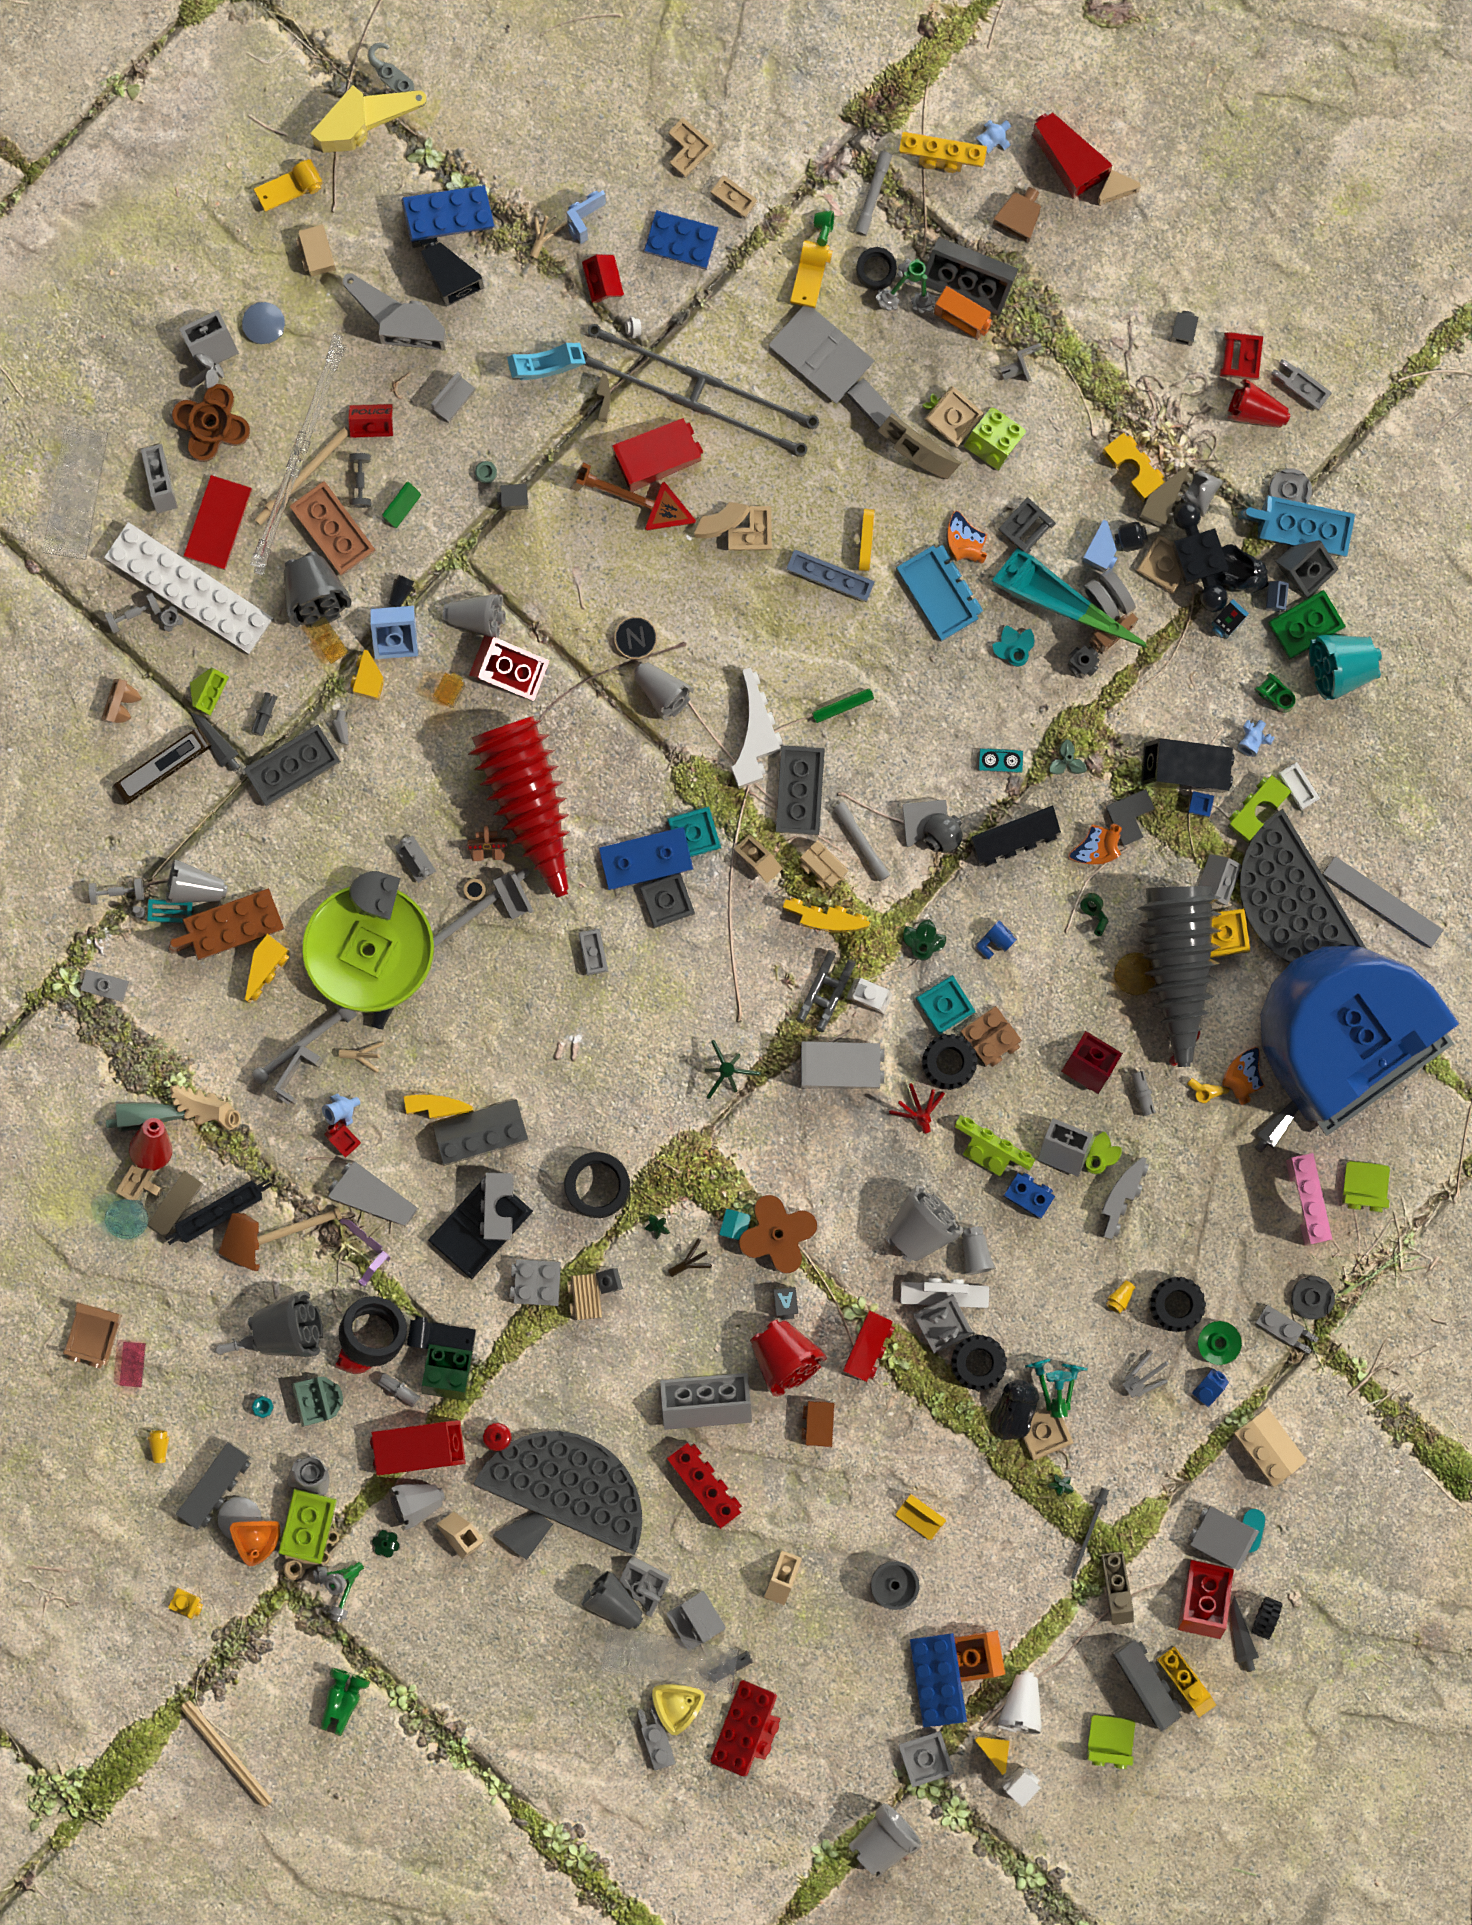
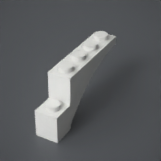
(760, 736)

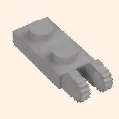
(1302, 385)
(1284, 1328)
(656, 1741)

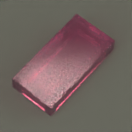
(132, 1364)

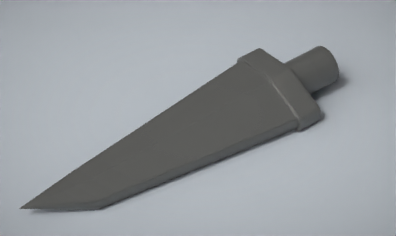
(222, 749)
(1275, 1128)
(1243, 1642)

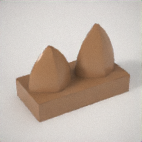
(119, 692)

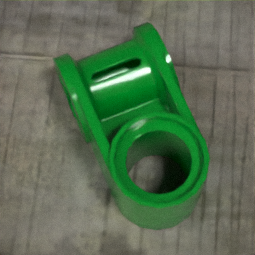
(1275, 692)

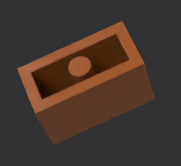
(819, 1424)

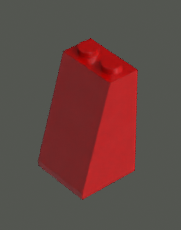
(1070, 155)
(657, 454)
(418, 1447)

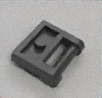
(1021, 521)

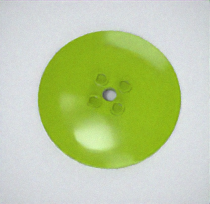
(362, 982)

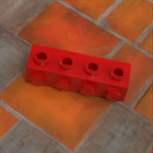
(704, 1485)

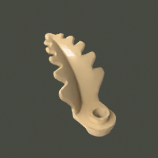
(204, 1108)

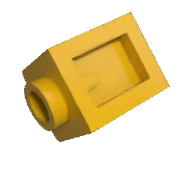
(186, 1603)

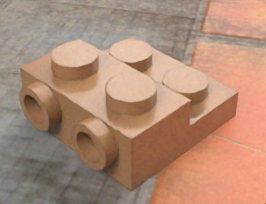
(1103, 641)
(991, 1037)

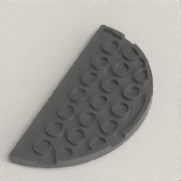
(1289, 896)
(569, 1482)

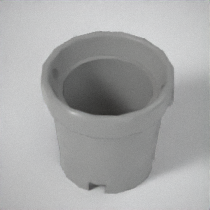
(885, 1841)

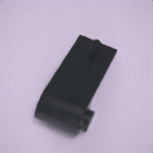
(423, 1333)

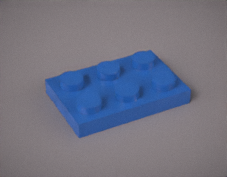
(681, 240)

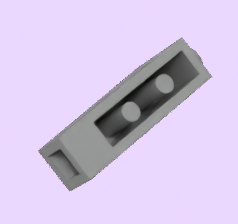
(368, 1193)

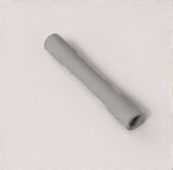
(866, 215)
(874, 862)

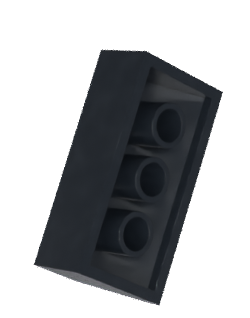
(1015, 836)

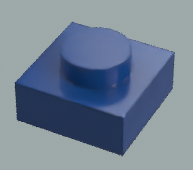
(1201, 804)

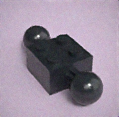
(1200, 557)

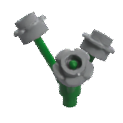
(335, 1583)

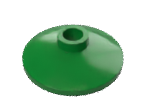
(1231, 1343)

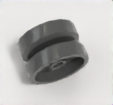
(907, 1580)

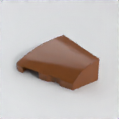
(241, 1241)

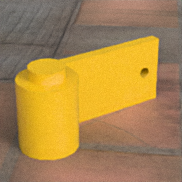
(300, 181)
(810, 273)

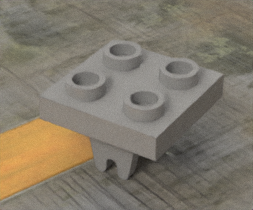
(943, 1323)

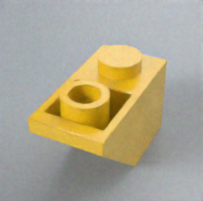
(369, 679)

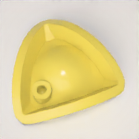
(677, 1706)

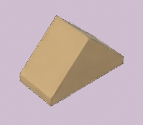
(1117, 187)

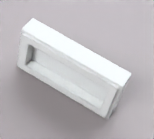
(1301, 788)

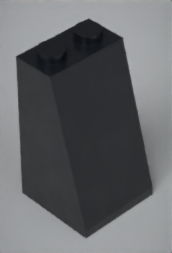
(1187, 766)

